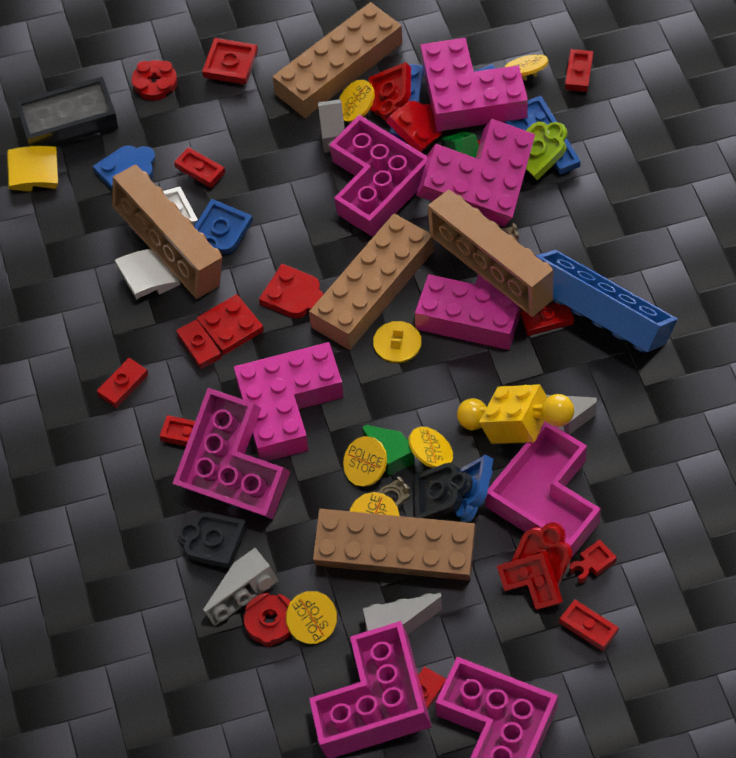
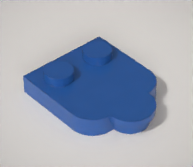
(124, 159)
(223, 226)
(481, 473)

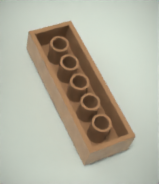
(337, 59)
(166, 231)
(491, 252)
(371, 281)
(394, 544)

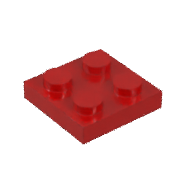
(230, 61)
(230, 324)

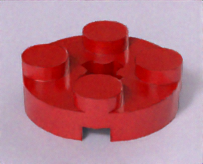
(154, 69)
(255, 619)

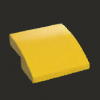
(32, 167)

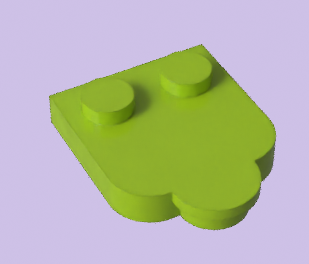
(546, 147)

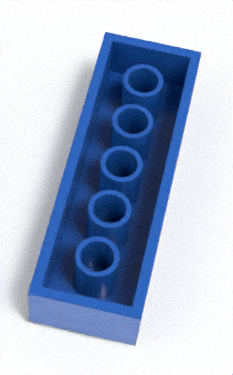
(608, 303)

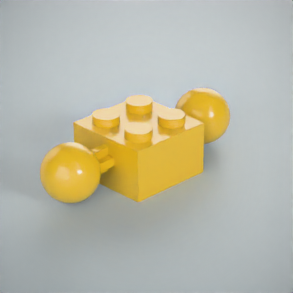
(515, 413)

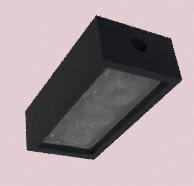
(67, 113)

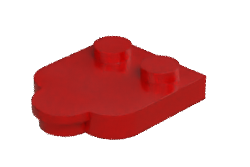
(391, 90)
(415, 125)
(291, 292)
(550, 539)

